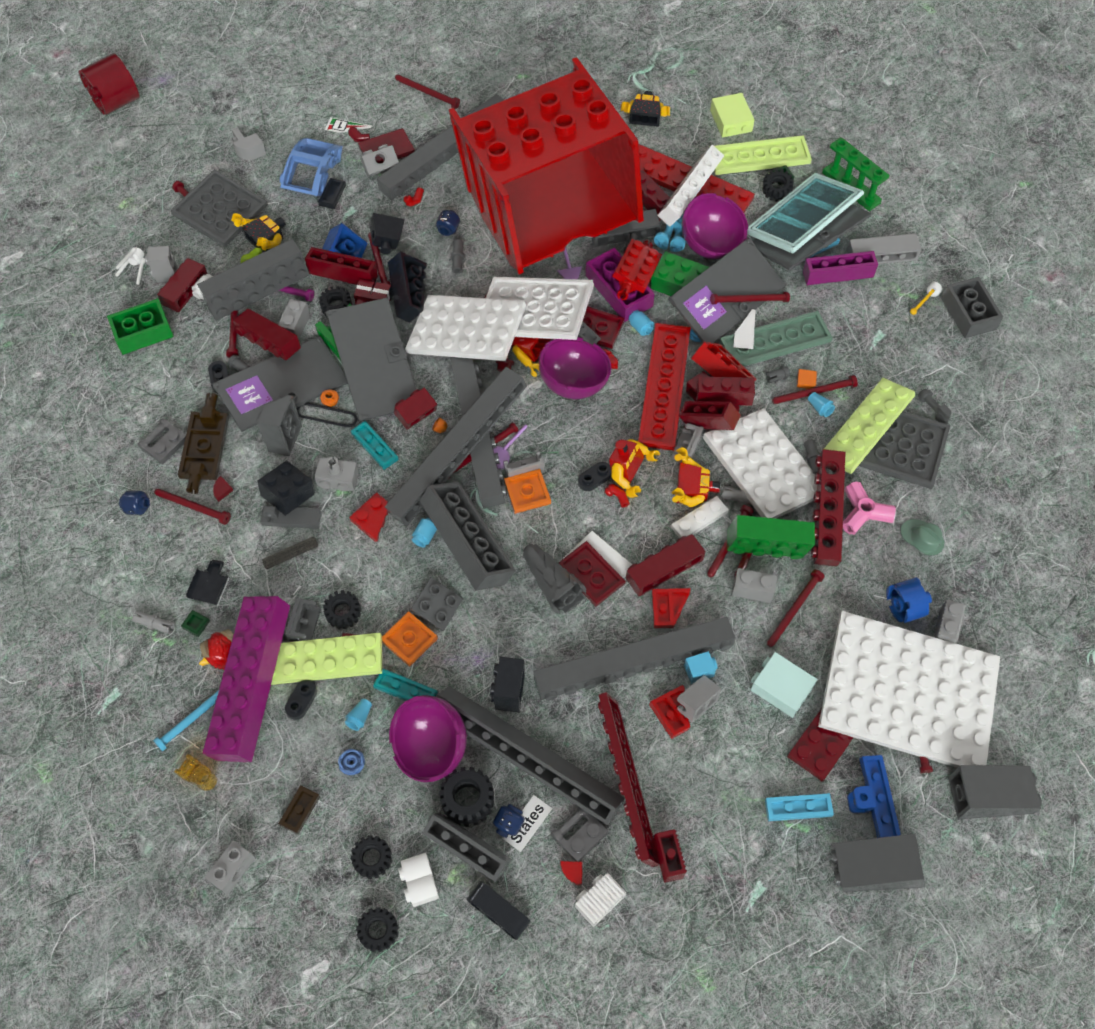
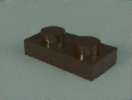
(299, 810)

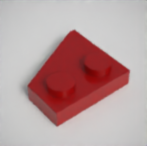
(371, 516)
(668, 606)
(666, 711)

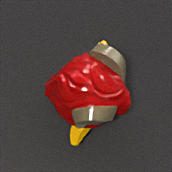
(216, 649)

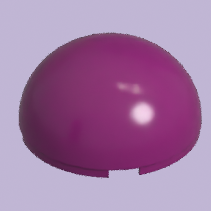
(713, 225)
(574, 368)
(427, 738)

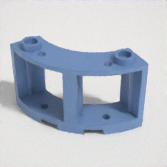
(315, 154)

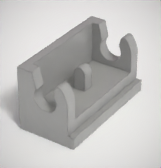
(689, 440)
(524, 466)
(698, 698)

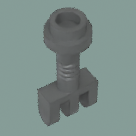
(943, 412)

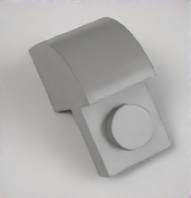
(247, 147)

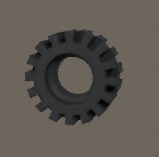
(773, 177)
(333, 295)
(347, 619)
(371, 870)
(387, 939)

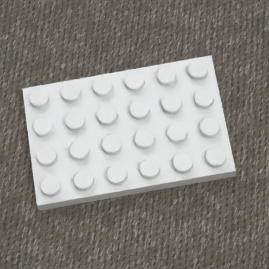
(552, 305)
(466, 327)
(764, 464)

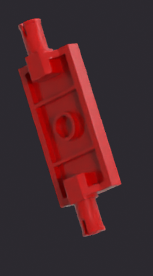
(636, 267)

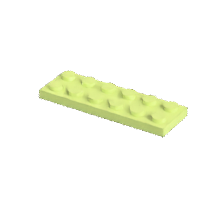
(763, 155)
(870, 422)
(329, 658)

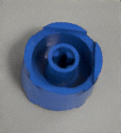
(908, 600)

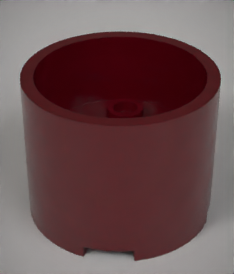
(109, 84)

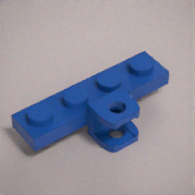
(875, 797)

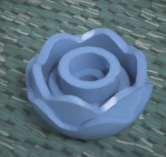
(348, 756)

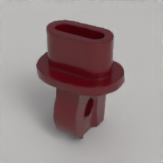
(502, 364)

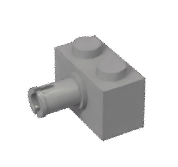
(336, 474)

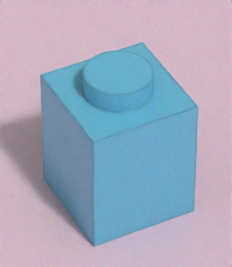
(700, 665)

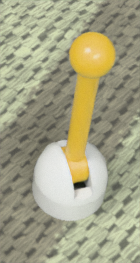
(933, 290)

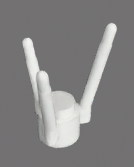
(134, 257)

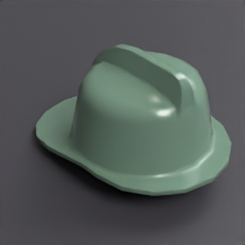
(923, 536)

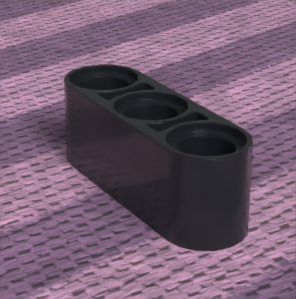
(498, 910)

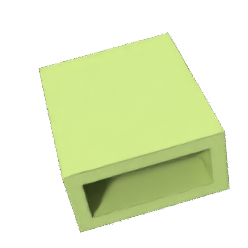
(732, 115)

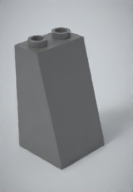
(993, 791)
(878, 864)

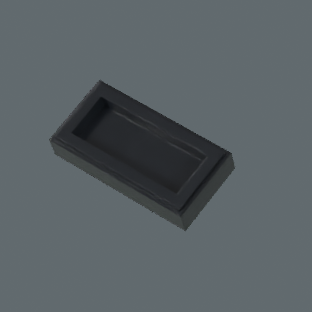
(332, 193)

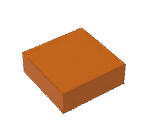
(806, 379)

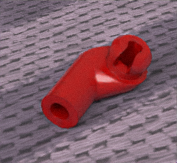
(411, 201)
(613, 489)

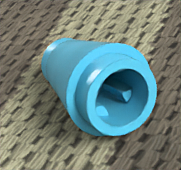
(821, 404)
(357, 716)

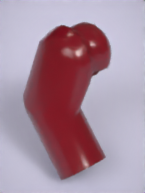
(357, 136)

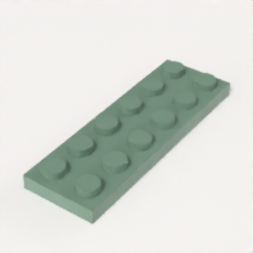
(781, 338)

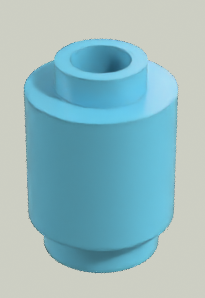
(641, 323)
(424, 532)

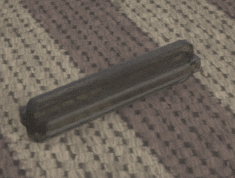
(290, 552)

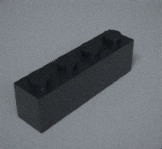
(407, 285)

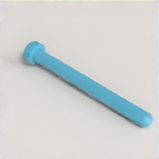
(185, 722)

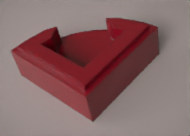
(221, 489)

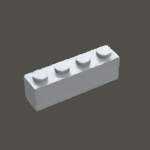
(888, 248)

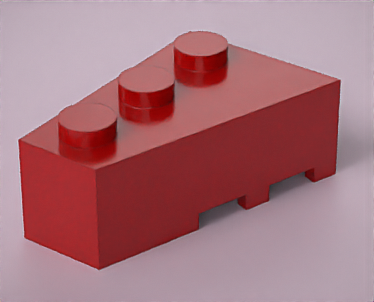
(719, 361)

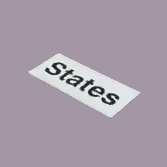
(534, 815)

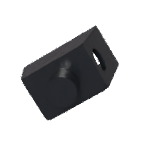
(385, 231)

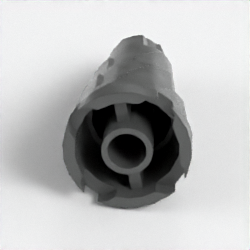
(557, 584)

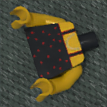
(645, 109)
(261, 231)

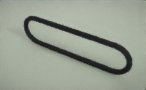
(325, 421)

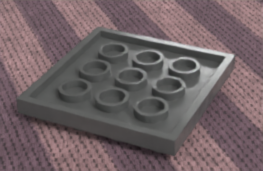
(213, 203)
(909, 450)

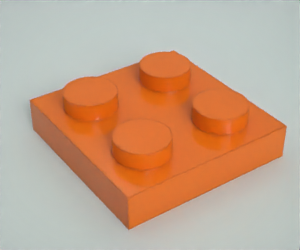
(527, 491)
(409, 638)

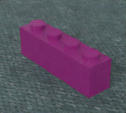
(840, 268)

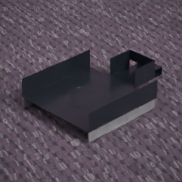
(208, 585)

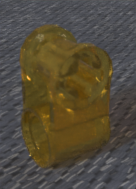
(194, 771)

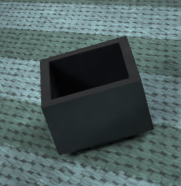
(286, 487)
(508, 684)

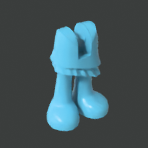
(677, 243)

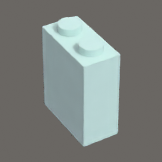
(783, 684)

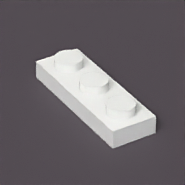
(700, 518)

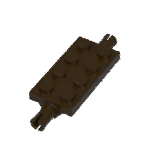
(203, 444)

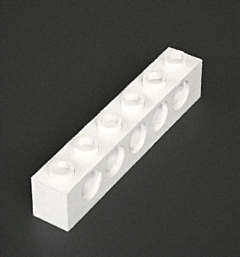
(690, 185)

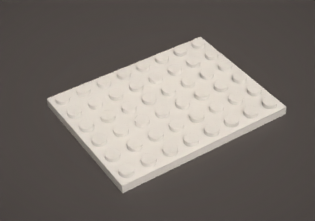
(910, 692)

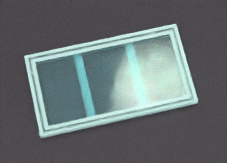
(804, 212)

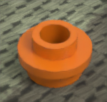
(329, 402)

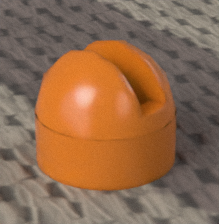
(440, 426)

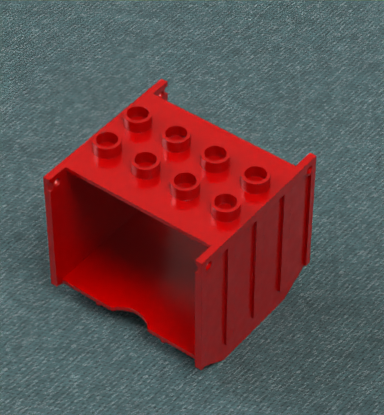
(550, 167)

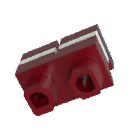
(370, 291)

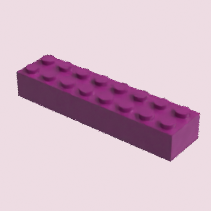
(246, 679)

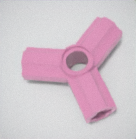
(858, 516)

